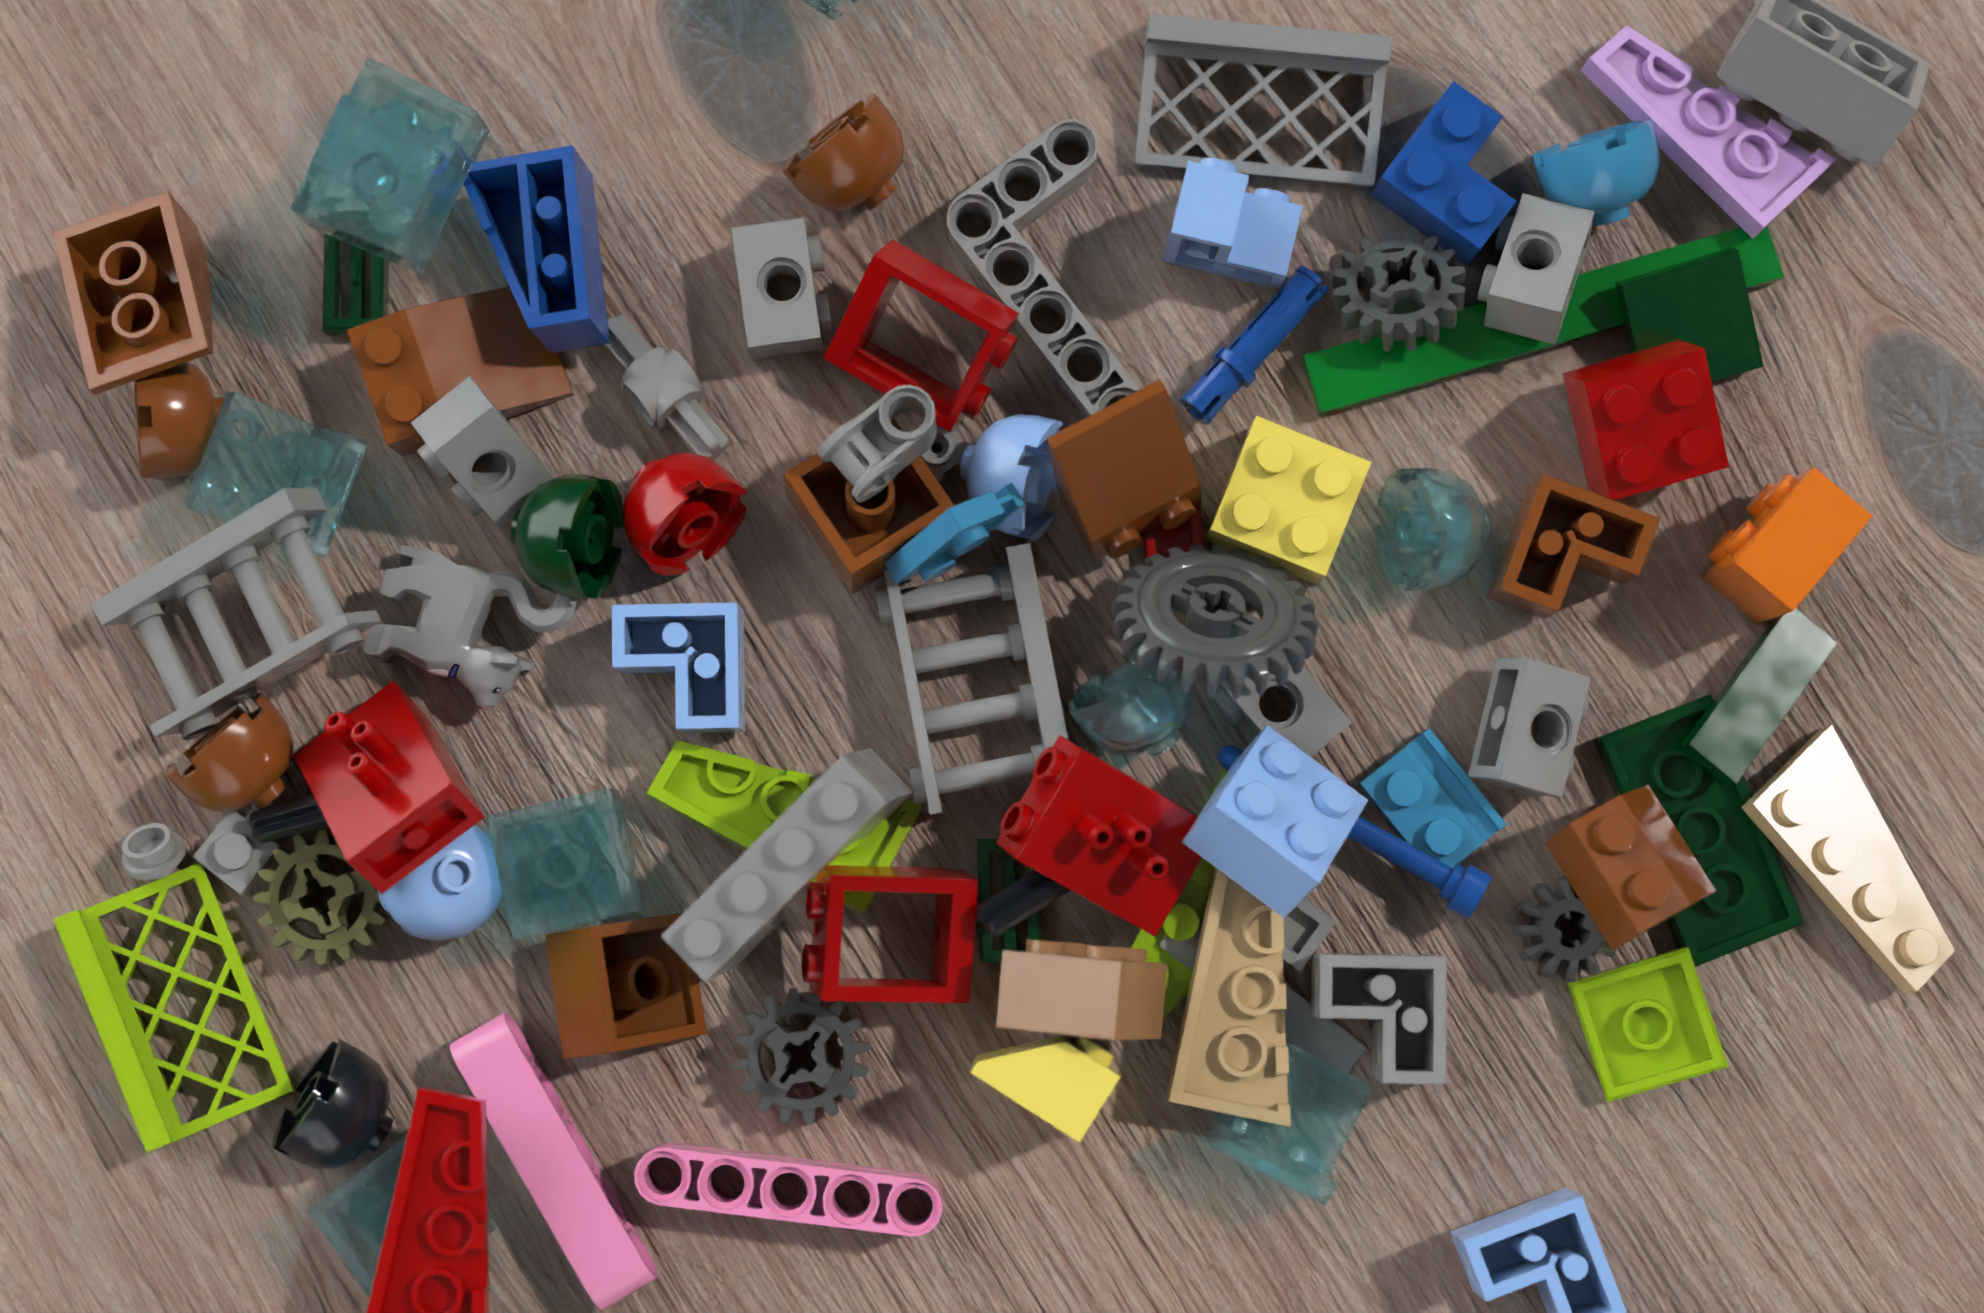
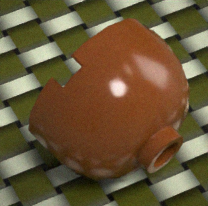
(850, 159)
(174, 420)
(238, 760)

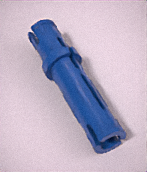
(1237, 363)

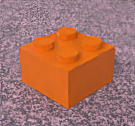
(1785, 545)

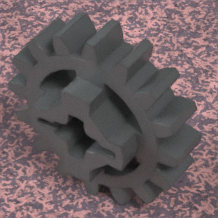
(1399, 290)
(777, 1039)

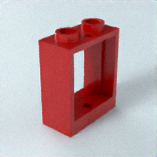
(885, 371)
(951, 944)

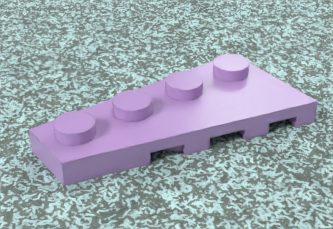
(1724, 149)

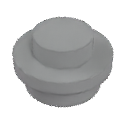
(152, 852)

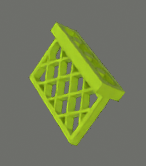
(121, 1026)

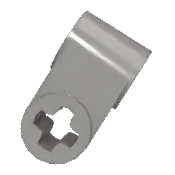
(874, 451)

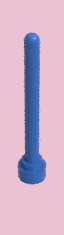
(1457, 885)

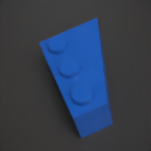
(546, 242)

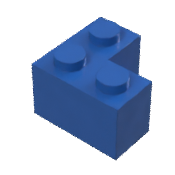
(1432, 179)

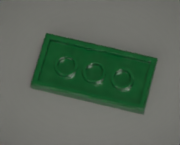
(1736, 856)

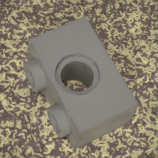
(763, 255)
(1536, 300)
(481, 450)
(1312, 717)
(1504, 743)

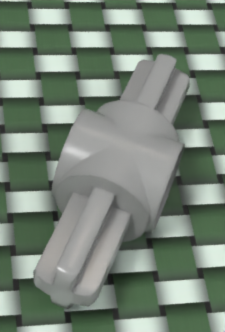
(663, 389)

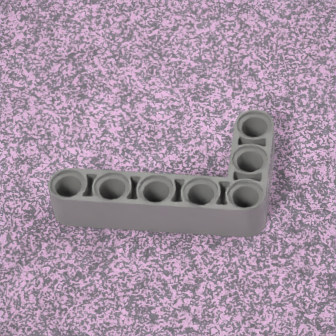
(1039, 288)

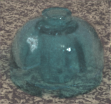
(1431, 529)
(1130, 709)

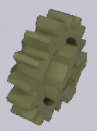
(332, 921)

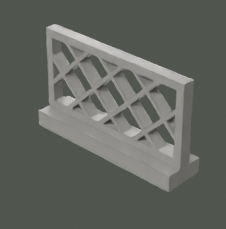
(1270, 48)

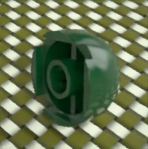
(568, 535)

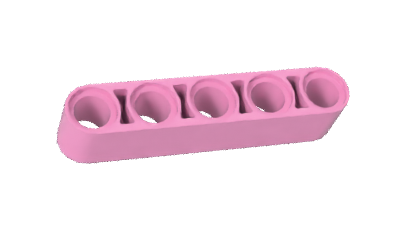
(554, 1161)
(760, 1200)

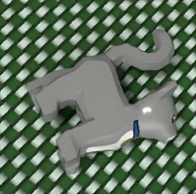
(452, 620)

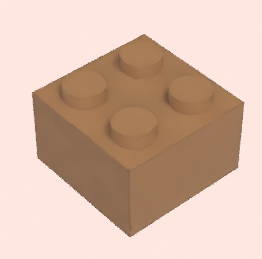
(1082, 991)

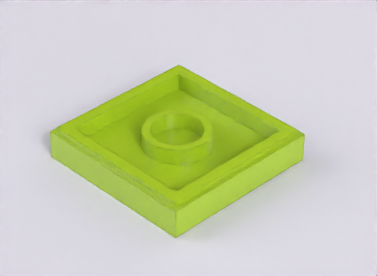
(1647, 1024)

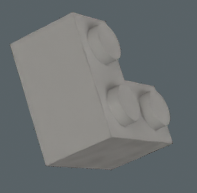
(1403, 1000)

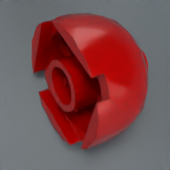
(680, 509)

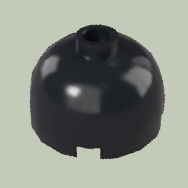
(337, 1110)

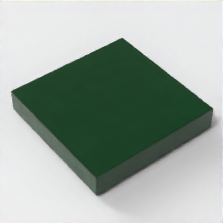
(1695, 303)

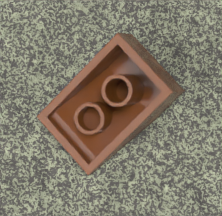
(136, 291)
(433, 347)
(1125, 472)

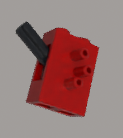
(379, 788)
(1095, 835)

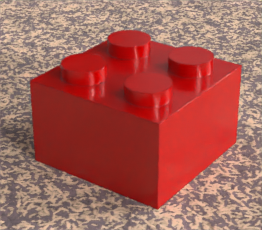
(1646, 419)

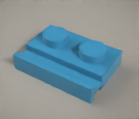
(952, 535)
(1431, 801)

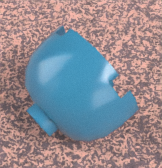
(1601, 170)

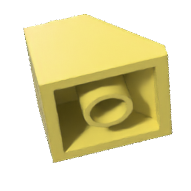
(1053, 1079)

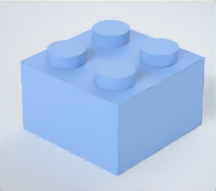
(1275, 821)

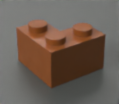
(1563, 530)

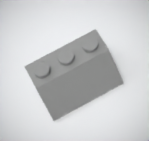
(1826, 75)

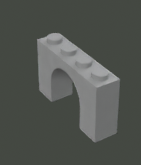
(746, 899)

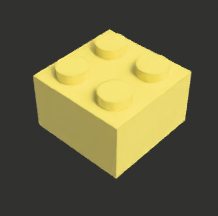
(1288, 499)

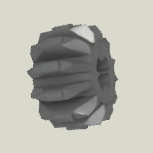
(1547, 938)

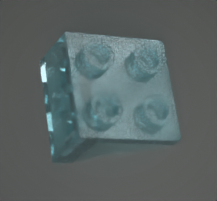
(265, 450)
(1322, 1115)

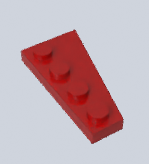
(438, 1217)

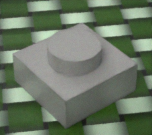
(235, 854)
(1304, 932)

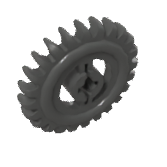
(1218, 633)

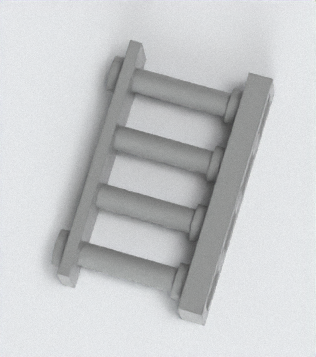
(188, 578)
(1023, 641)

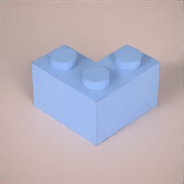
(1231, 230)
(699, 645)
(1543, 1244)

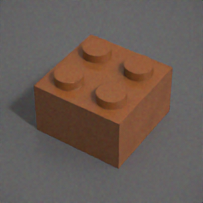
(865, 533)

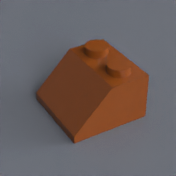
(1629, 866)
(622, 987)

